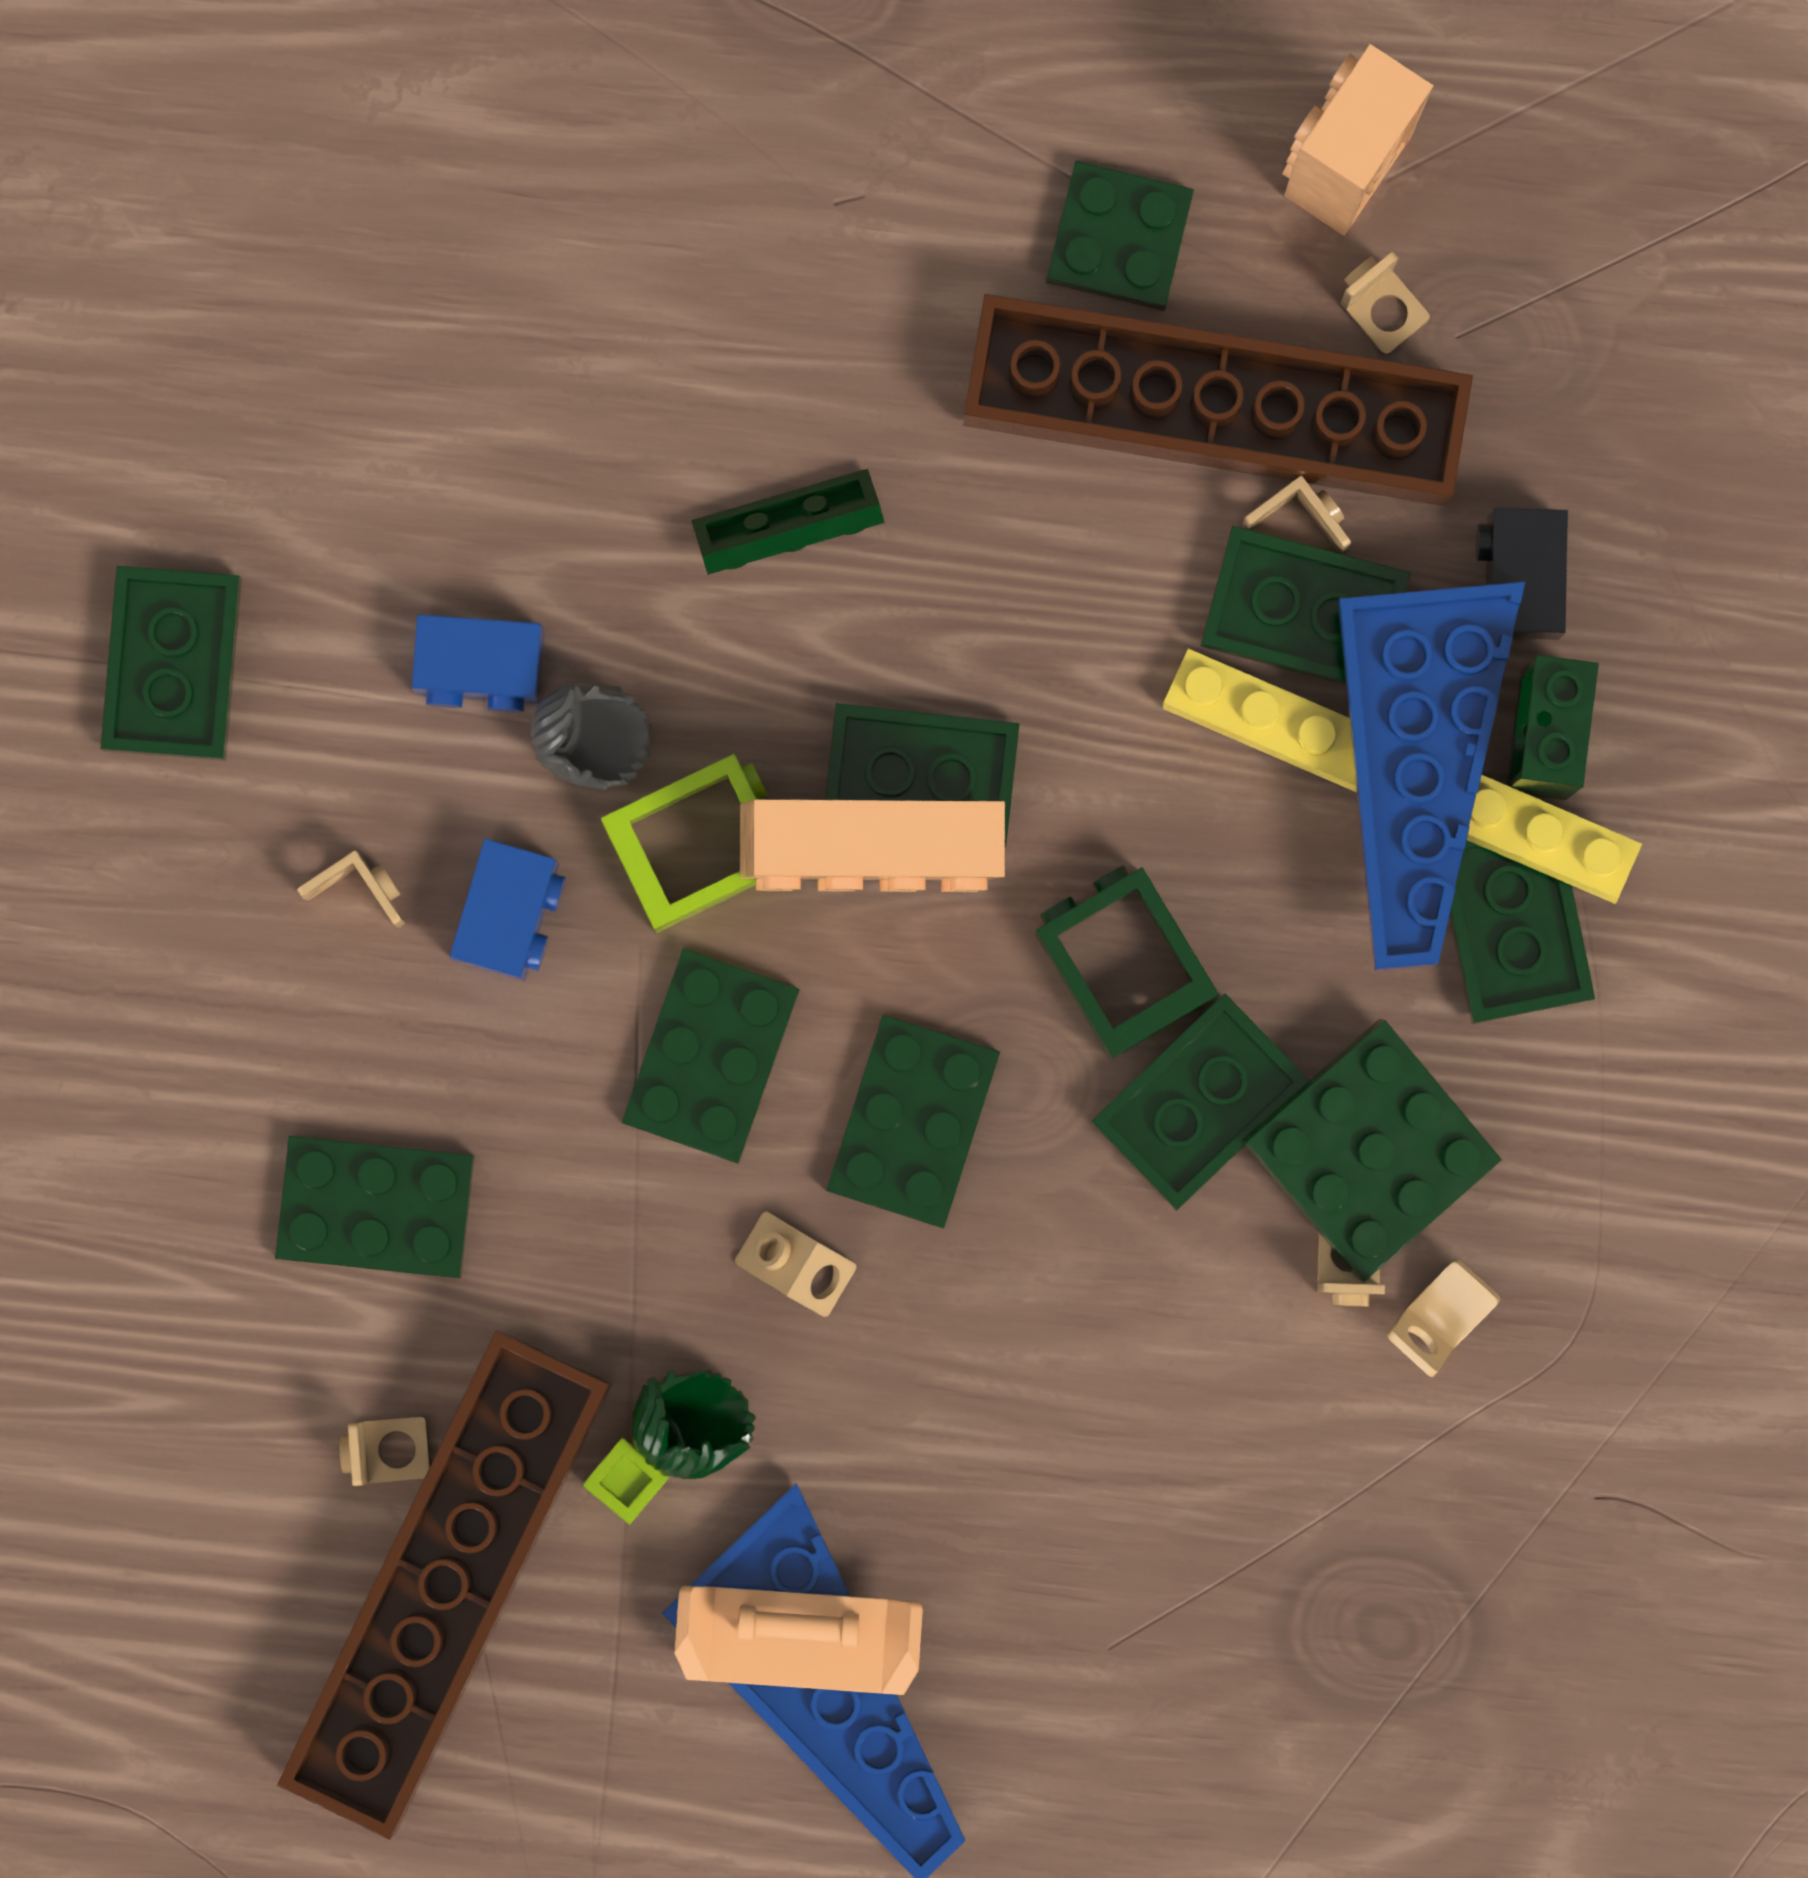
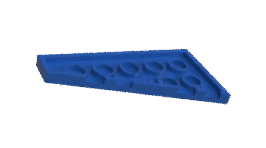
(1421, 720)
(848, 1738)

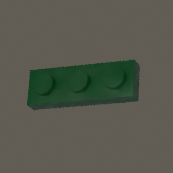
(788, 521)

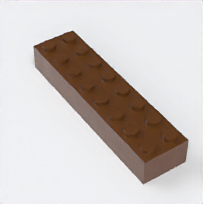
(1217, 400)
(444, 1585)

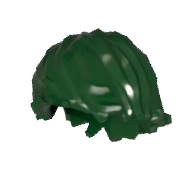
(691, 1424)

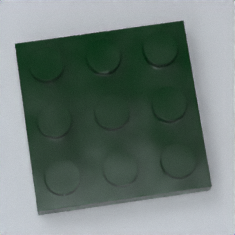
(1371, 1150)

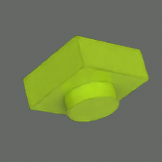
(625, 1481)

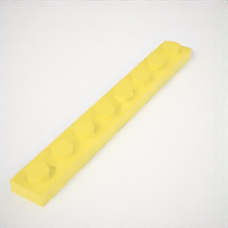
(1322, 745)

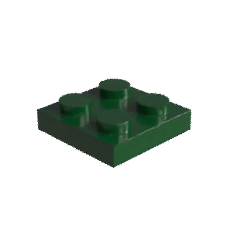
(1119, 235)

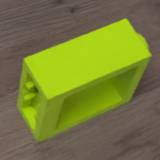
(630, 851)

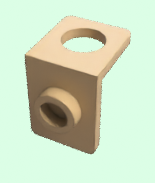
(1372, 282)
(1319, 506)
(375, 878)
(791, 1260)
(1344, 1285)
(1443, 1315)
(361, 1451)

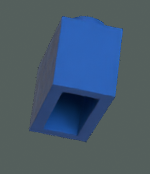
(477, 661)
(507, 910)

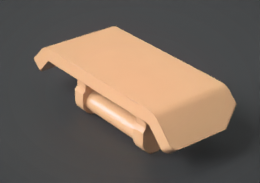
(798, 1639)

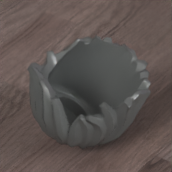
(591, 735)

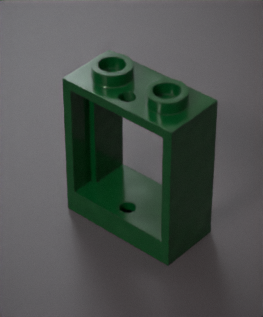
(1557, 709)
(1156, 1017)

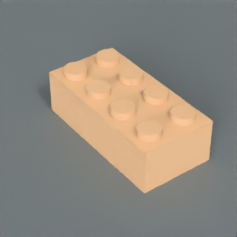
(1354, 137)
(872, 841)

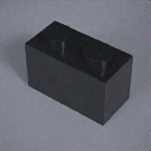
(1531, 550)

